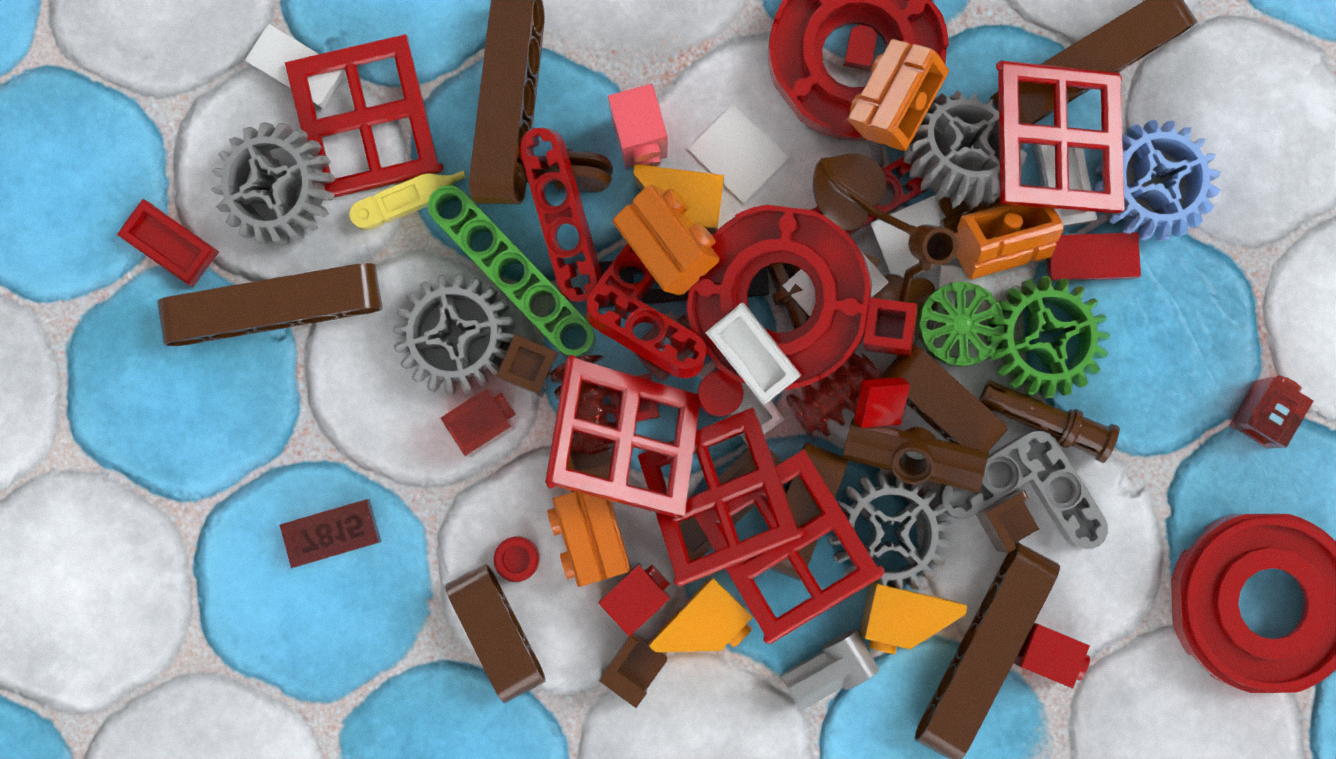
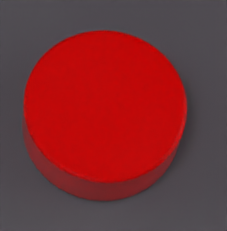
(719, 394)
(516, 559)

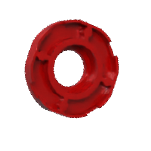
(797, 54)
(822, 251)
(1208, 592)

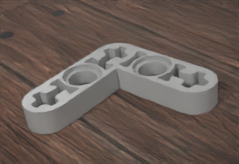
(1025, 470)

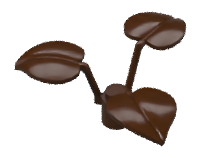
(848, 190)

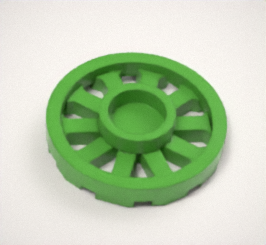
(959, 324)

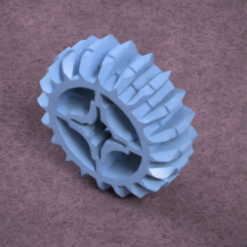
(1165, 196)

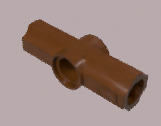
(942, 460)

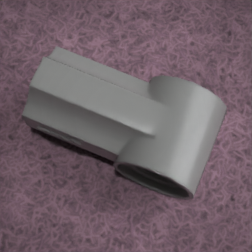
(839, 665)

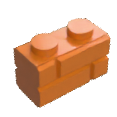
(898, 94)
(1006, 238)
(666, 239)
(590, 537)

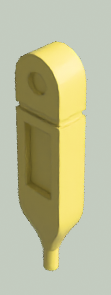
(398, 200)

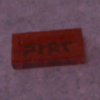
(330, 533)

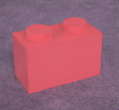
(639, 126)

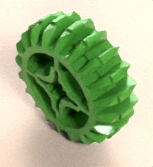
(1051, 353)

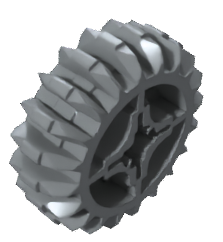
(959, 151)
(255, 155)
(433, 338)
(906, 518)

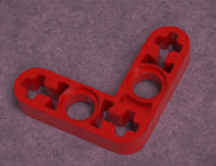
(628, 299)

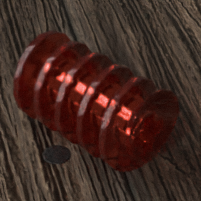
(832, 396)
(590, 409)

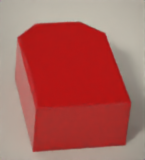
(860, 47)

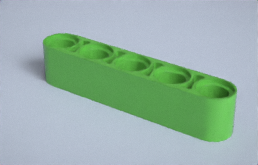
(497, 257)

